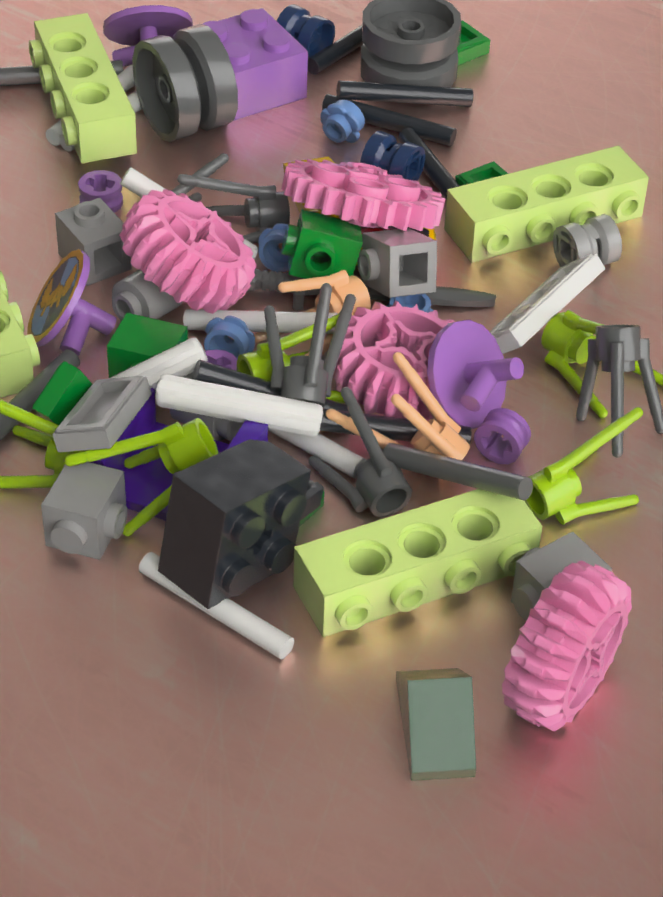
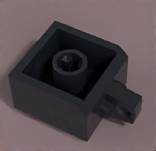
(235, 520)

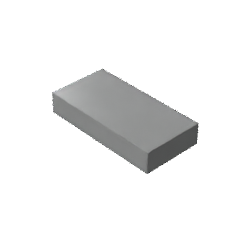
(102, 414)

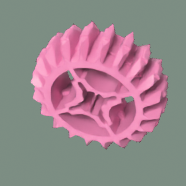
(188, 251)
(368, 353)
(566, 645)

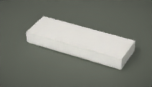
(546, 302)

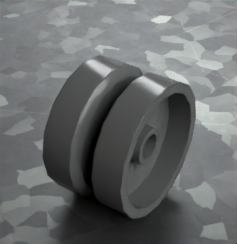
(410, 42)
(185, 82)

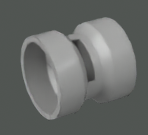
(596, 236)

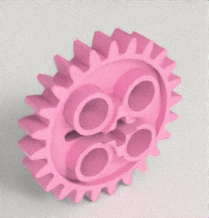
(363, 194)

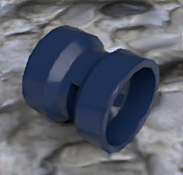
(311, 32)
(396, 158)

